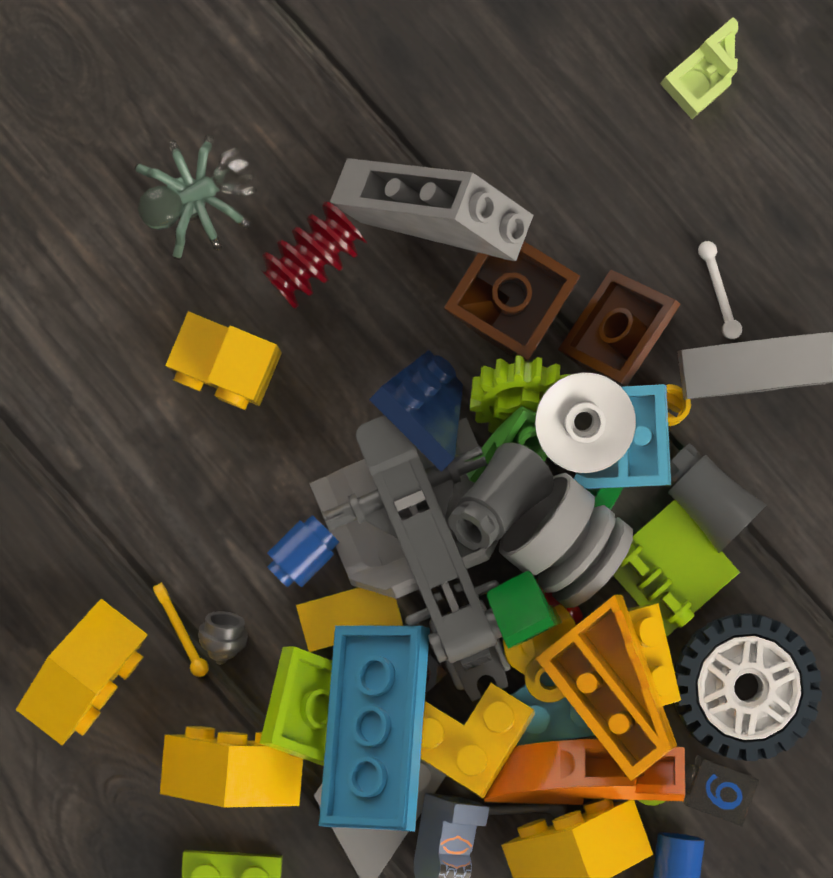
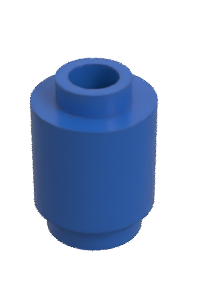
(302, 552)

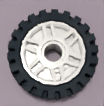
(784, 696)

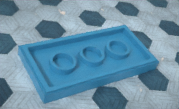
(374, 727)

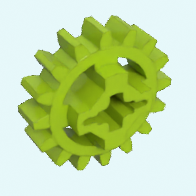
(509, 387)

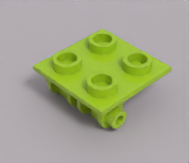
(674, 566)

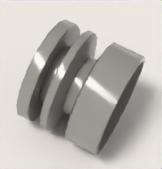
(568, 543)

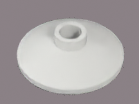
(603, 441)

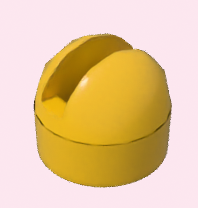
(677, 404)

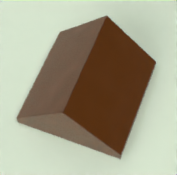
(618, 328)

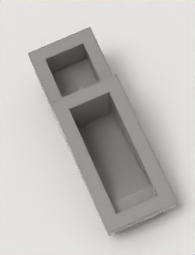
(756, 365)

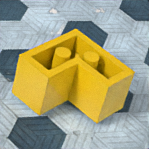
(223, 358)
(82, 673)
(480, 748)
(228, 770)
(580, 845)

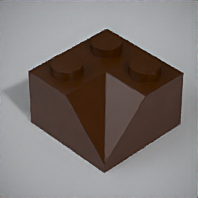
(511, 299)

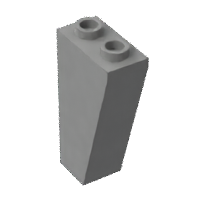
(433, 205)

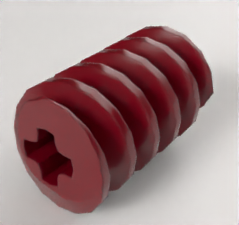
(311, 253)

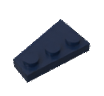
(425, 406)

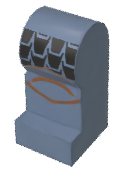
(447, 836)

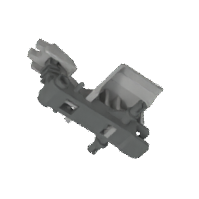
(398, 540)

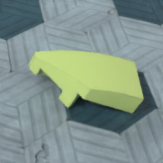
(705, 72)

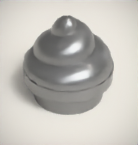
(222, 635)

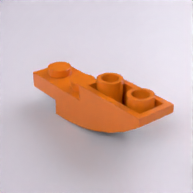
(579, 770)

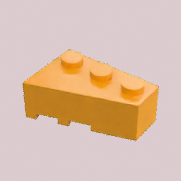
(611, 687)

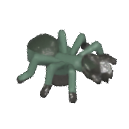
(188, 198)

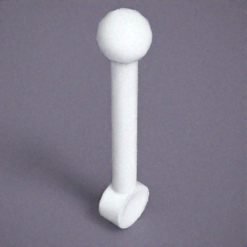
(731, 328)

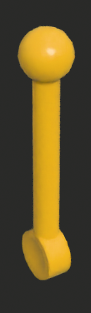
(199, 667)

